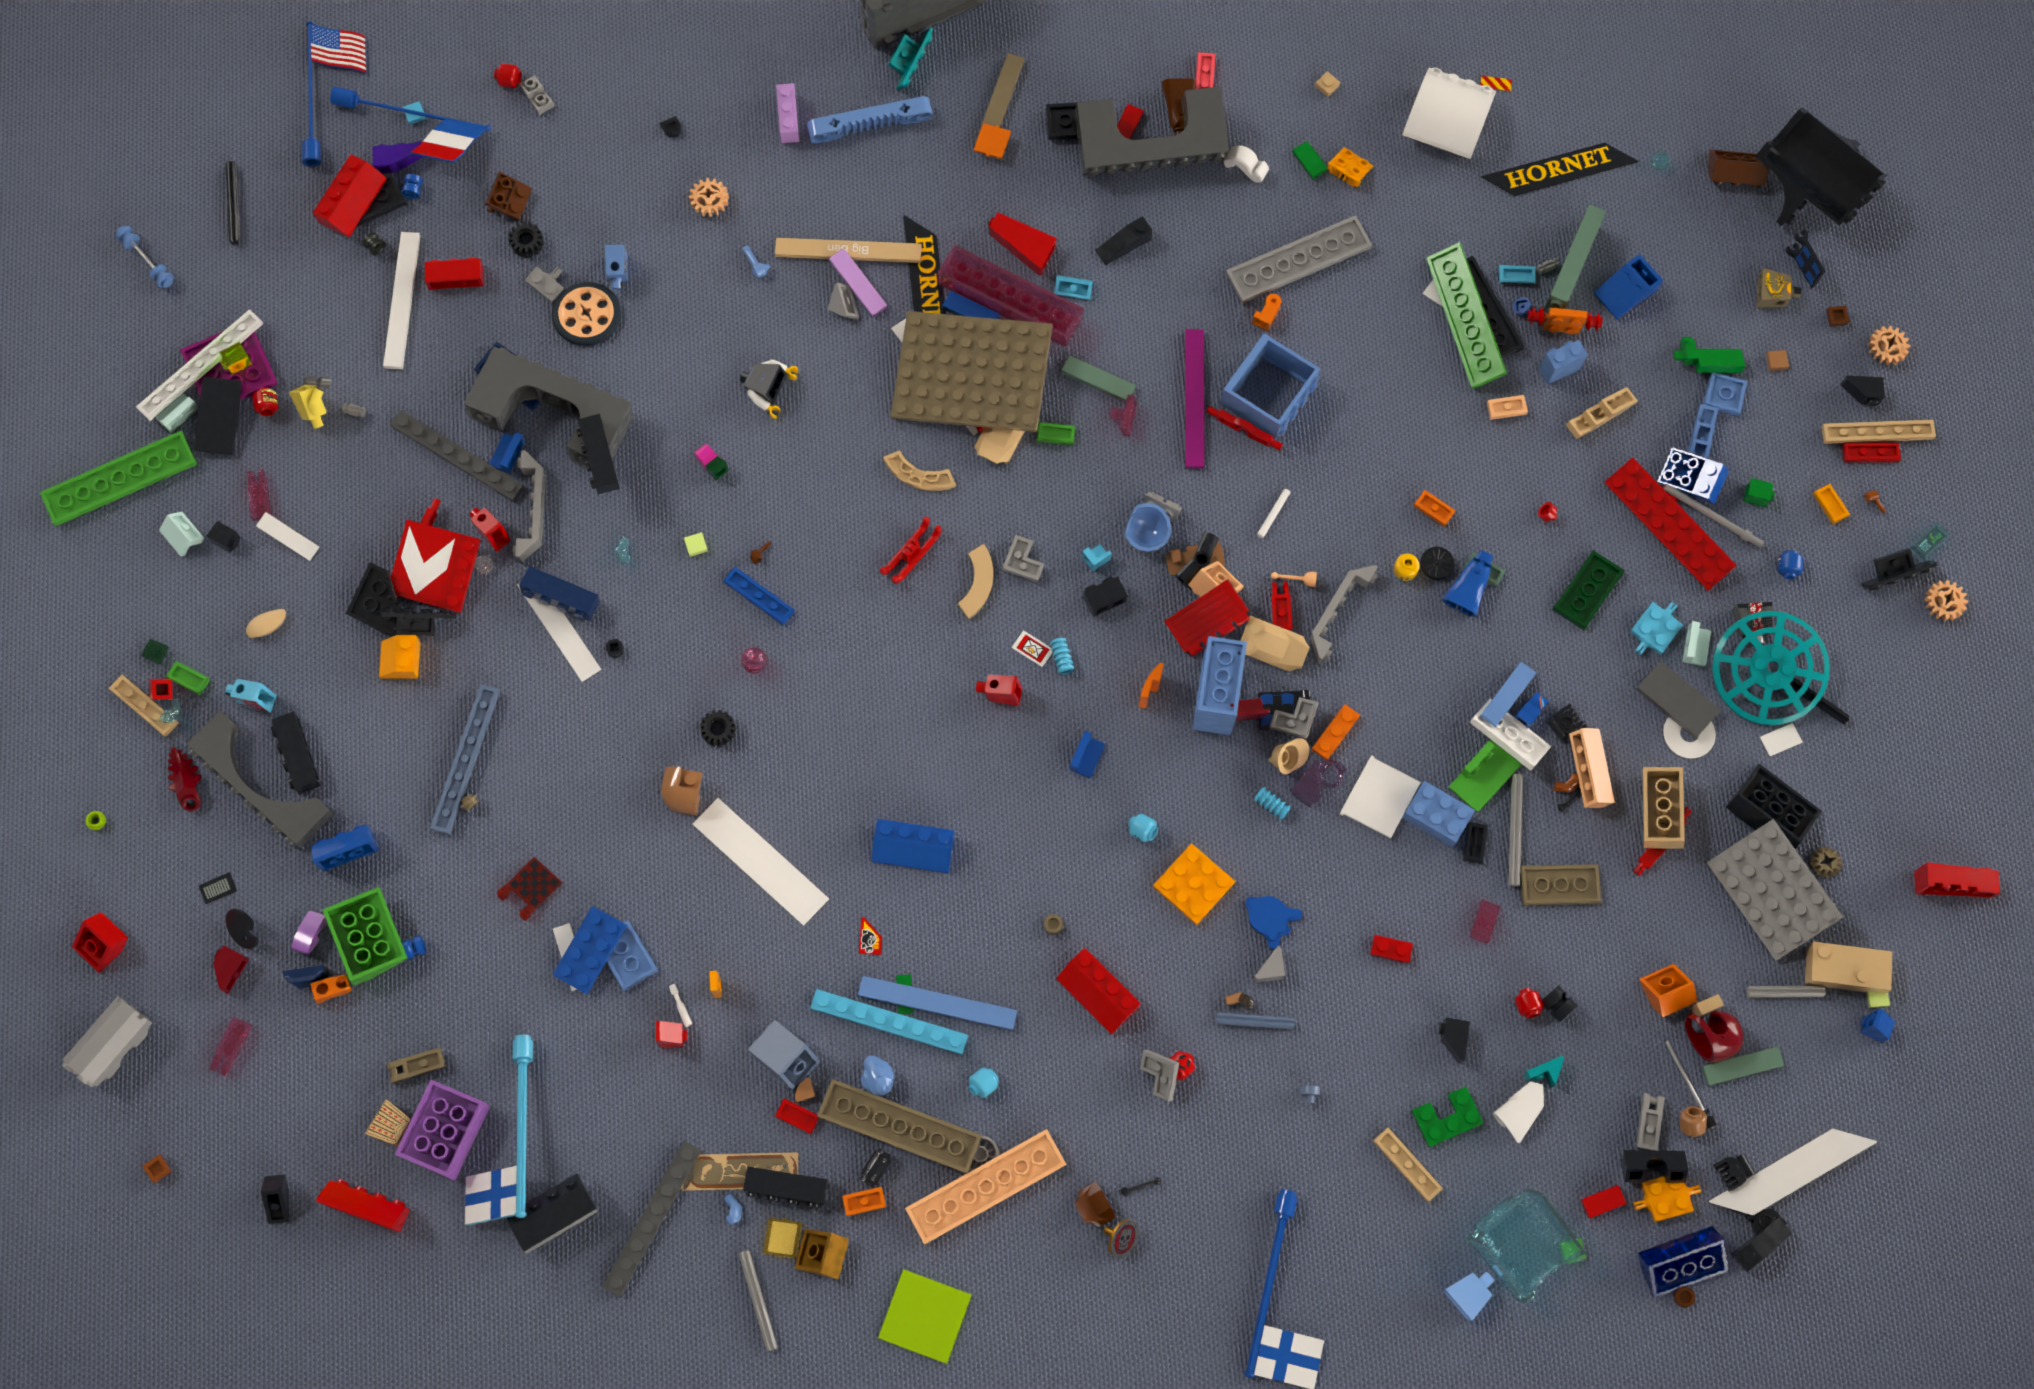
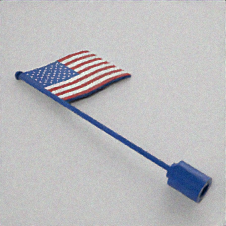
(336, 50)

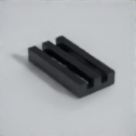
(1473, 858)

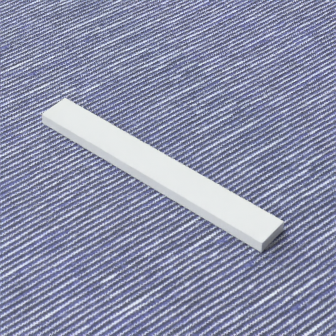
(401, 300)
(198, 365)

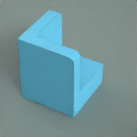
(1096, 557)

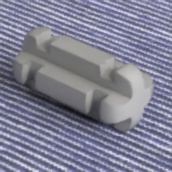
(1548, 266)
(354, 410)

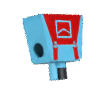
(251, 695)

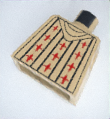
(389, 1124)

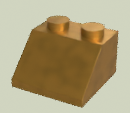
(822, 1253)

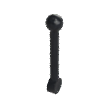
(1561, 807)
(1124, 1191)

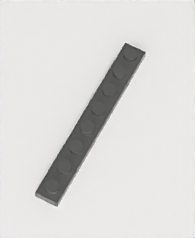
(457, 456)
(651, 1219)

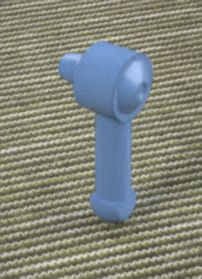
(758, 269)

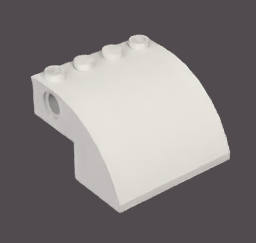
(1449, 112)

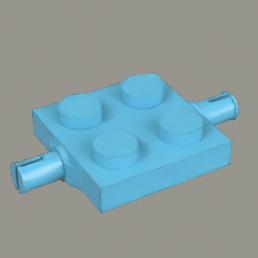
(1656, 628)

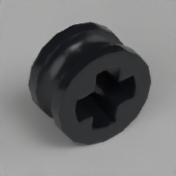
(614, 654)

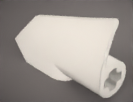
(1521, 1110)

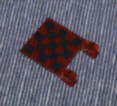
(533, 885)

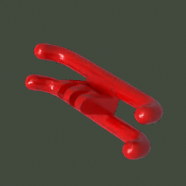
(911, 551)

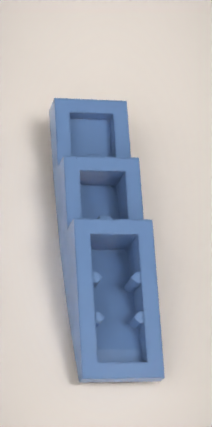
(1703, 431)
(1508, 694)

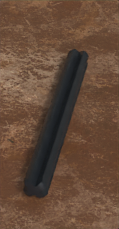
(232, 202)

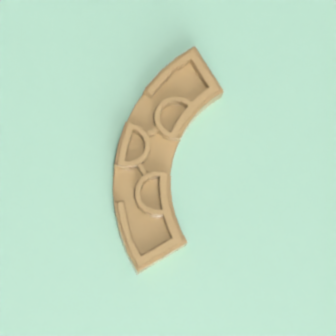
(917, 478)
(982, 582)

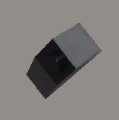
(1125, 240)
(1761, 1244)

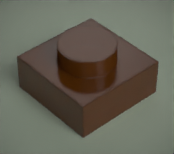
(1837, 316)

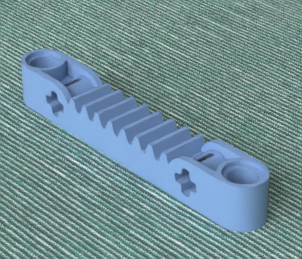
(824, 128)

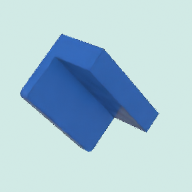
(507, 452)
(1087, 755)

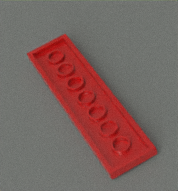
(1670, 524)

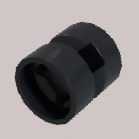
(1559, 1004)

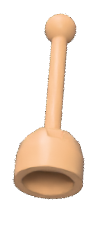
(1309, 578)

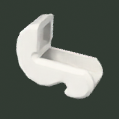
(1247, 162)

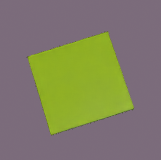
(924, 1316)

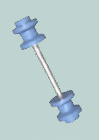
(158, 272)

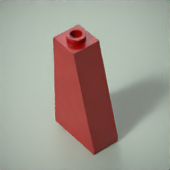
(1023, 241)

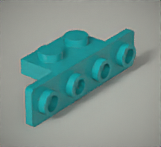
(907, 55)

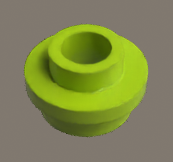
(92, 816)

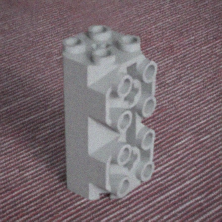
(106, 1042)

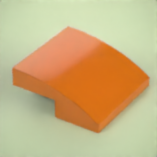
(1151, 684)

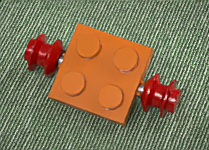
(1564, 320)

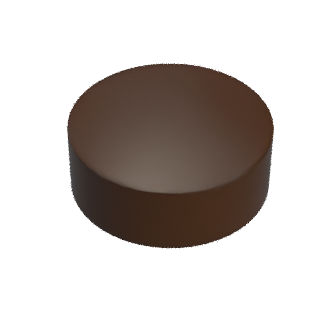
(1684, 1297)

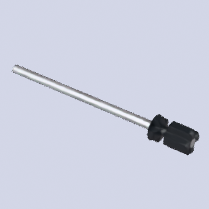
(1710, 1120)

